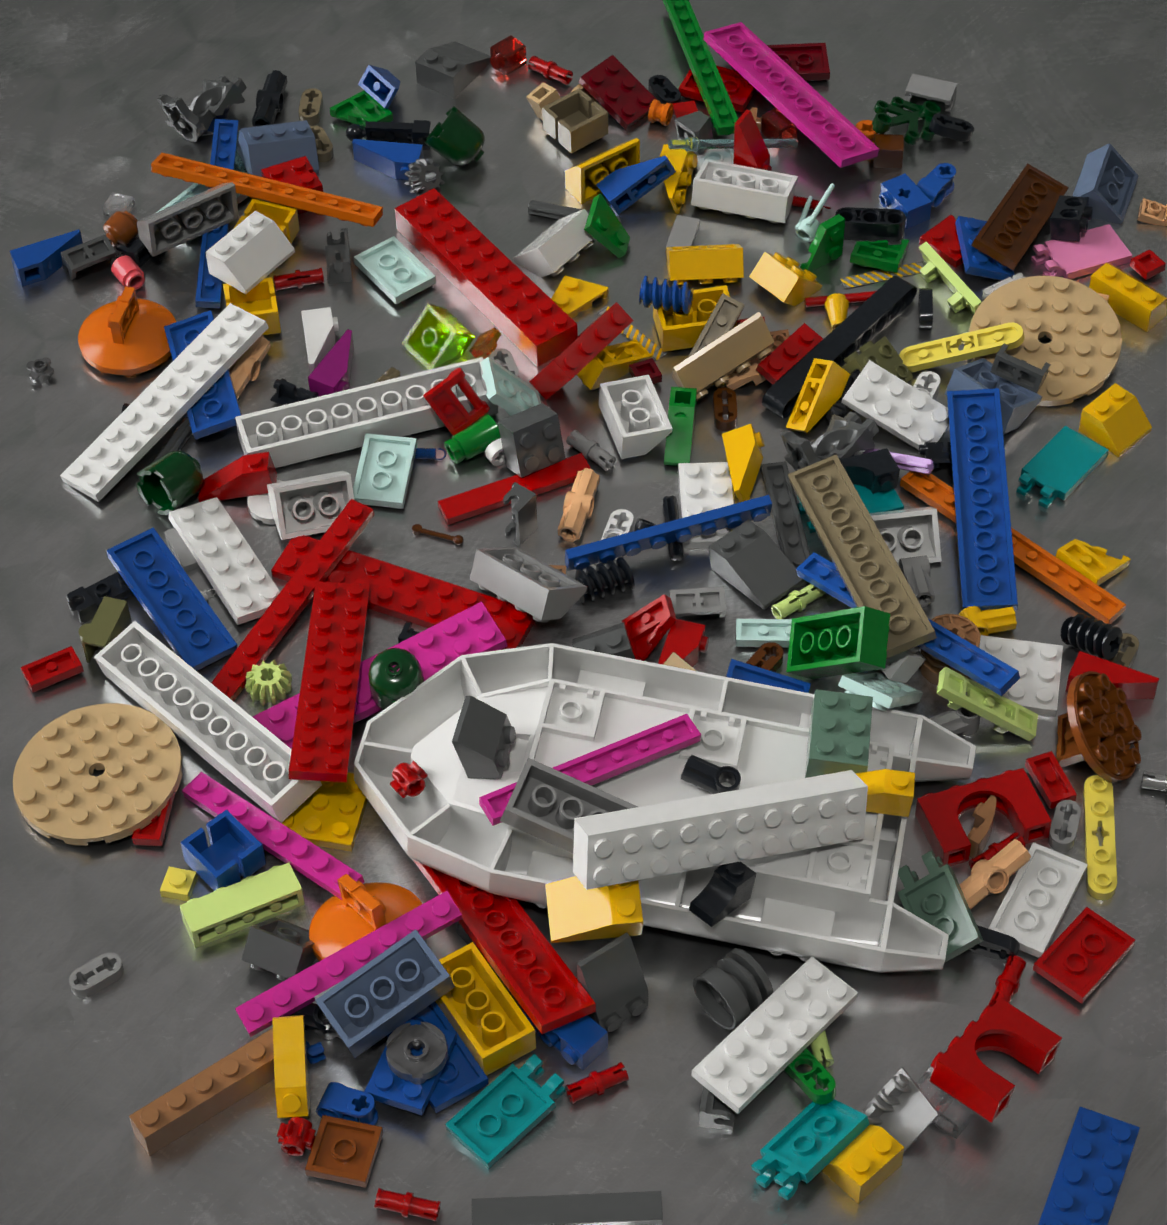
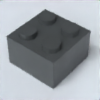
(531, 440)

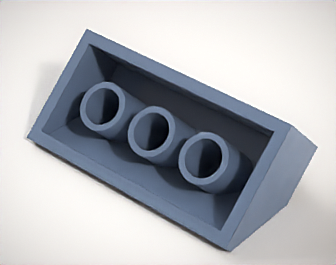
(385, 993)

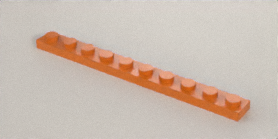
(268, 189)
(1026, 554)

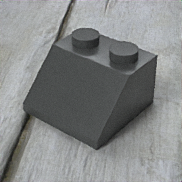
(609, 640)
(483, 739)
(279, 948)

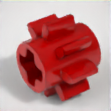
(408, 779)
(296, 1136)

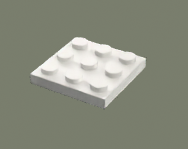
(1038, 670)

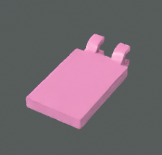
(1082, 258)

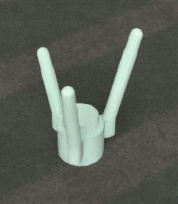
(807, 227)

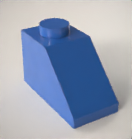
(380, 85)

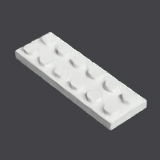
(225, 559)
(774, 1034)

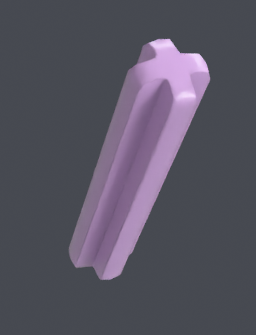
(910, 462)

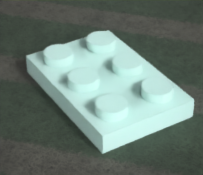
(395, 270)
(507, 389)
(384, 470)

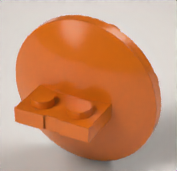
(126, 335)
(357, 914)

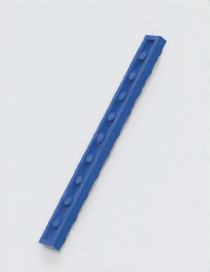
(222, 155)
(946, 647)

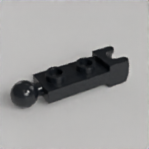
(392, 132)
(88, 599)

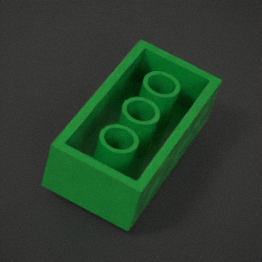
(838, 643)

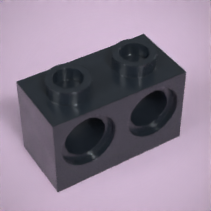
(1070, 218)

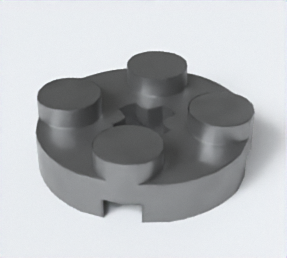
(420, 1067)

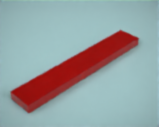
(491, 495)

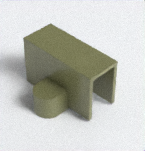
(109, 621)

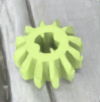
(268, 682)

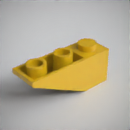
(677, 183)

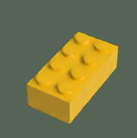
(484, 1011)

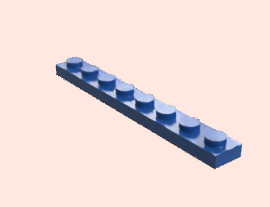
(665, 533)

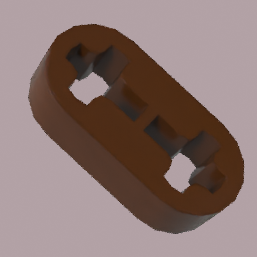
(721, 409)
(773, 663)

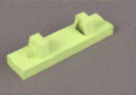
(937, 267)
(987, 704)

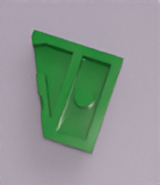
(361, 109)
(606, 227)
(826, 244)
(879, 254)

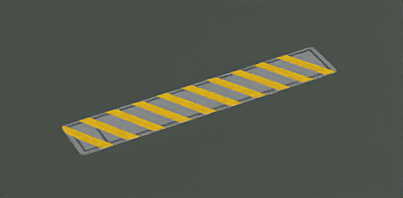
(880, 275)
(633, 333)

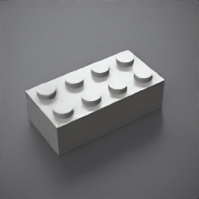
(550, 800)

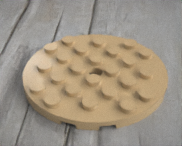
(1075, 318)
(57, 766)

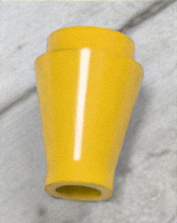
(836, 308)

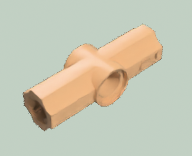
(249, 364)
(578, 505)
(994, 874)

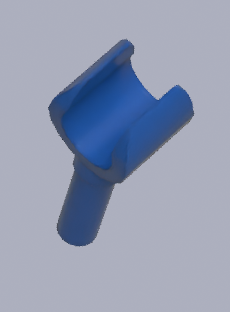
(315, 1052)

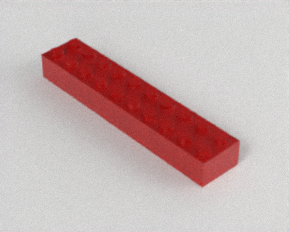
(486, 277)

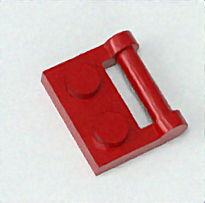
(450, 408)

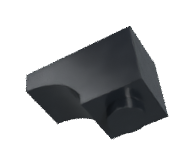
(873, 470)
(724, 893)

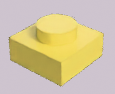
(178, 884)

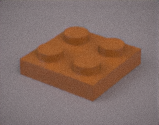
(344, 1151)

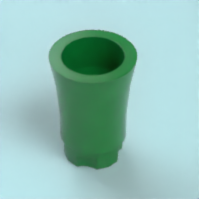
(472, 440)

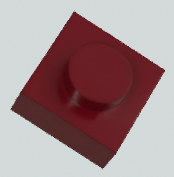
(646, 367)

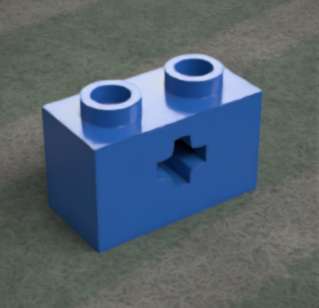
(907, 197)

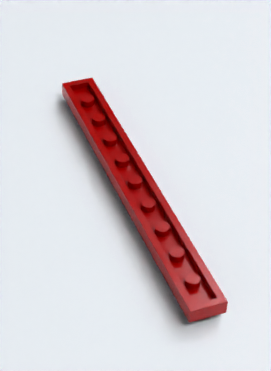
(293, 598)

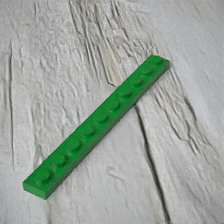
(702, 66)

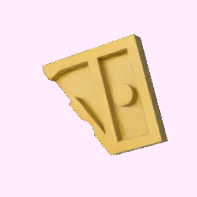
(577, 295)
(1091, 561)

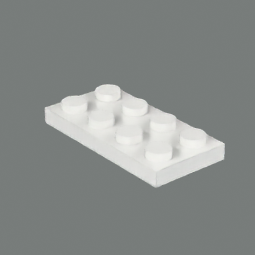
(897, 406)
(701, 490)
(1038, 898)

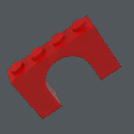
(581, 351)
(1014, 799)
(1001, 1030)

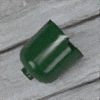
(457, 139)
(170, 481)
(390, 686)

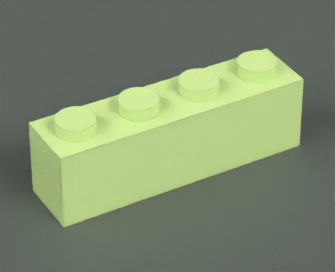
(242, 904)

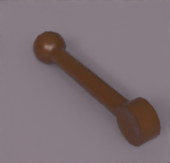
(417, 530)

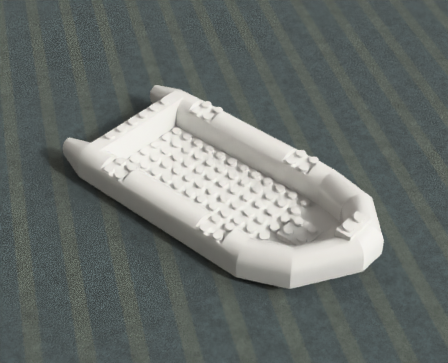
(575, 700)

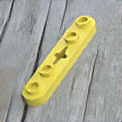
(976, 344)
(1101, 860)

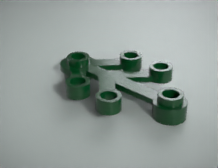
(883, 122)

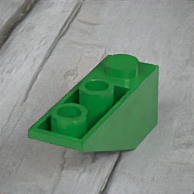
(682, 419)

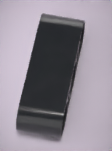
(873, 224)

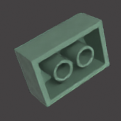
(838, 733)

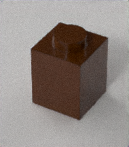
(890, 151)

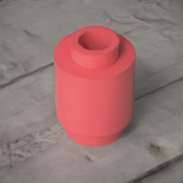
(128, 272)

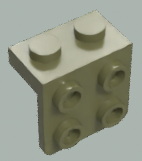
(882, 354)

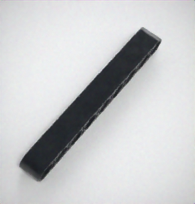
(843, 341)

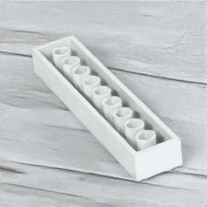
(343, 418)
(205, 720)
(718, 829)

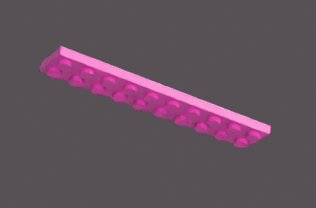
(791, 95)
(434, 648)

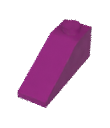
(335, 368)

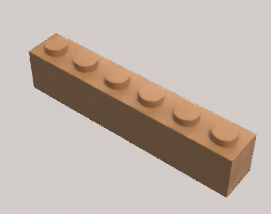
(205, 1094)

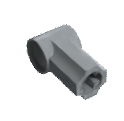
(918, 577)
(958, 721)

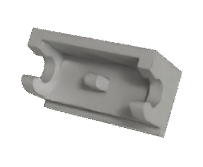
(932, 90)
(699, 601)

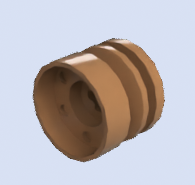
(958, 625)

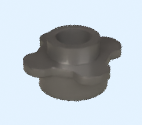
(40, 369)

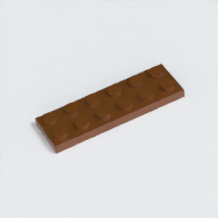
(1019, 217)

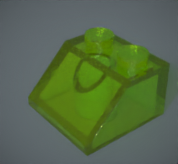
(437, 338)

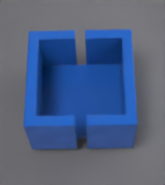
(231, 854)

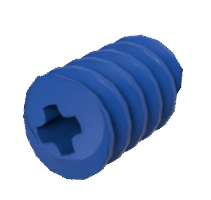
(666, 295)

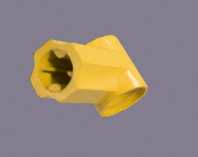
(991, 620)

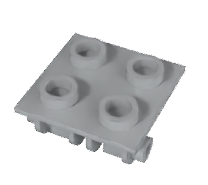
(901, 1109)

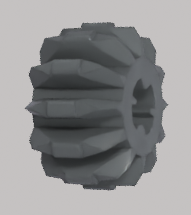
(424, 176)

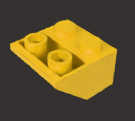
(784, 278)

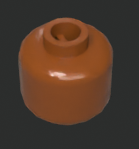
(121, 228)

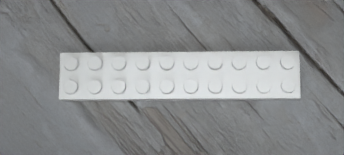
(164, 402)

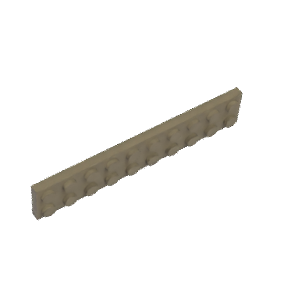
(860, 552)

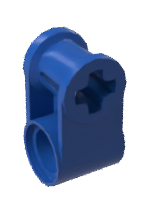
(938, 183)
(347, 1104)

